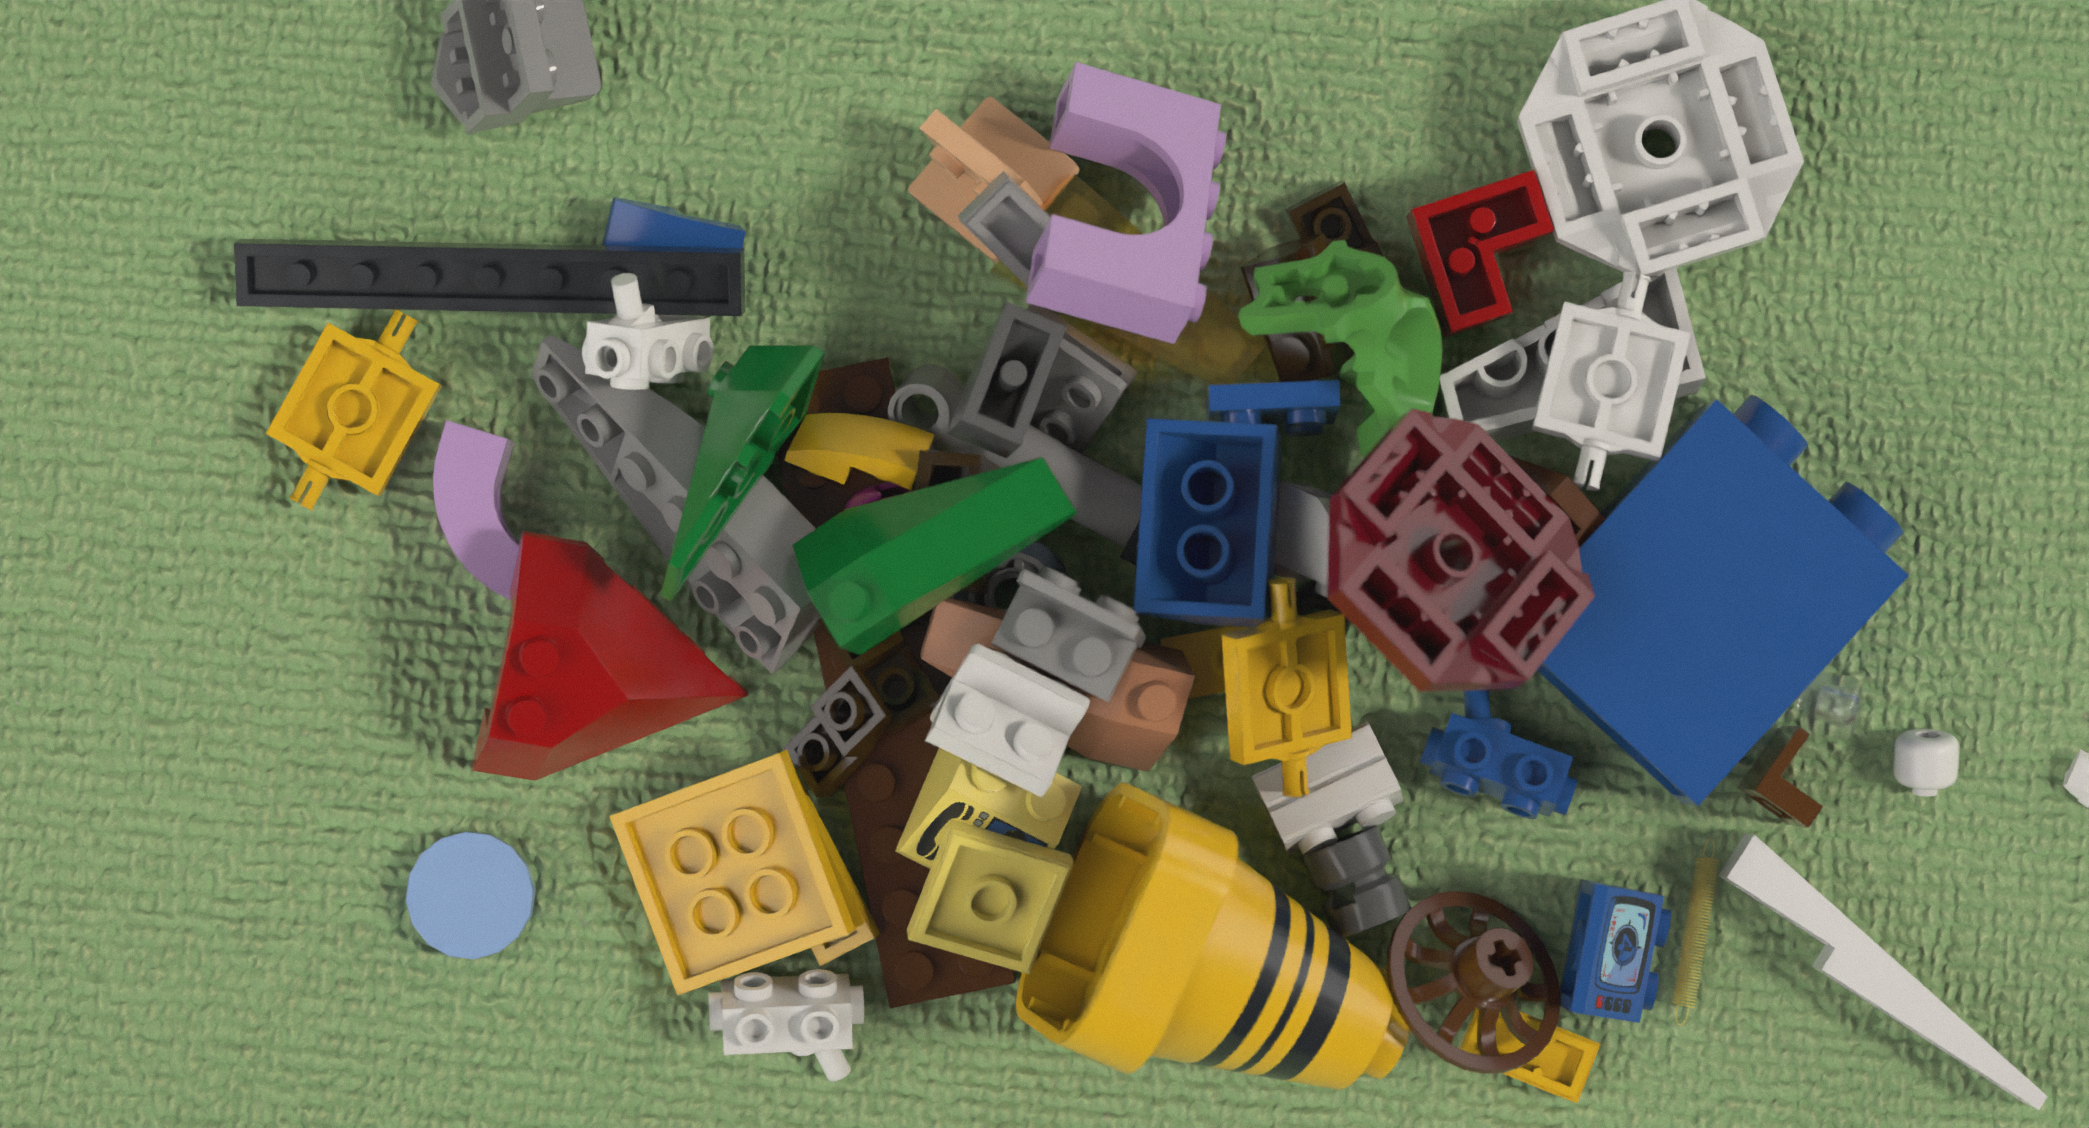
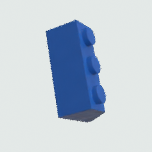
(1208, 521)

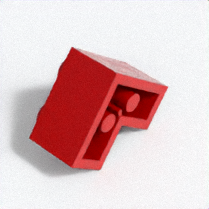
(1459, 243)

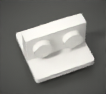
(1006, 719)

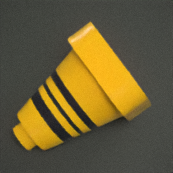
(1200, 960)

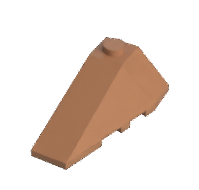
(1126, 731)

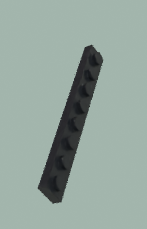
(485, 276)

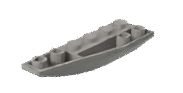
(649, 459)

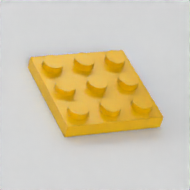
(732, 872)

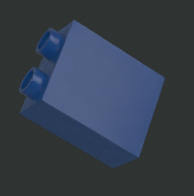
(1718, 596)

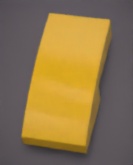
(839, 441)

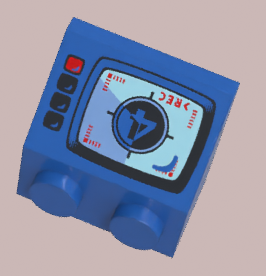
(1613, 951)

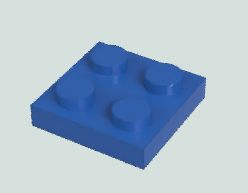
(1295, 405)

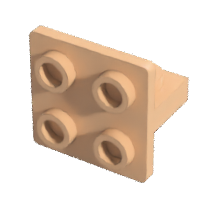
(976, 153)

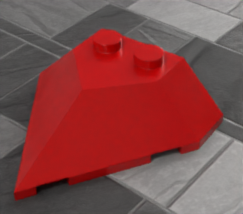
(587, 666)

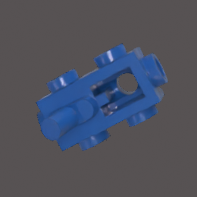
(1483, 757)

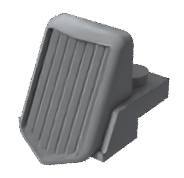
(513, 60)

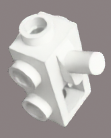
(645, 346)
(789, 1015)

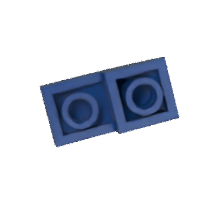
(662, 226)

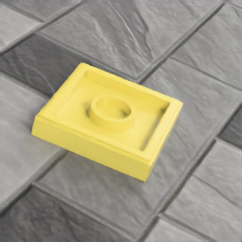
(989, 896)

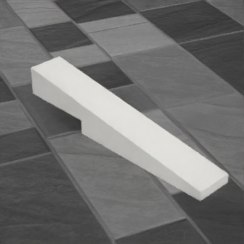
(1866, 968)

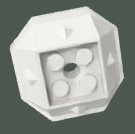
(1671, 72)

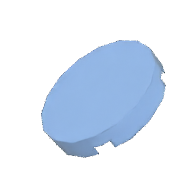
(470, 895)

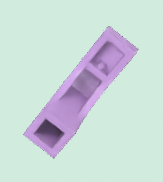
(468, 503)

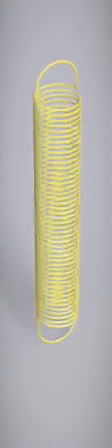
(1694, 911)

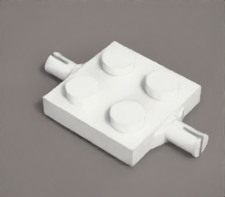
(1611, 381)

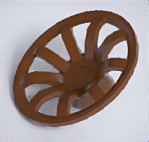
(1487, 973)

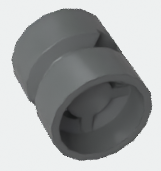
(1357, 882)

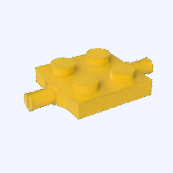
(354, 409)
(1287, 687)

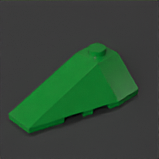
(748, 424)
(909, 552)

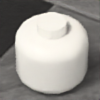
(1926, 760)

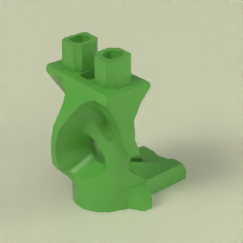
(1364, 306)

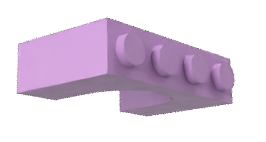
(1171, 149)

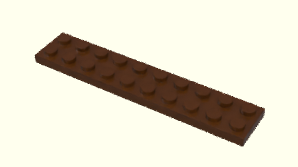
(894, 772)

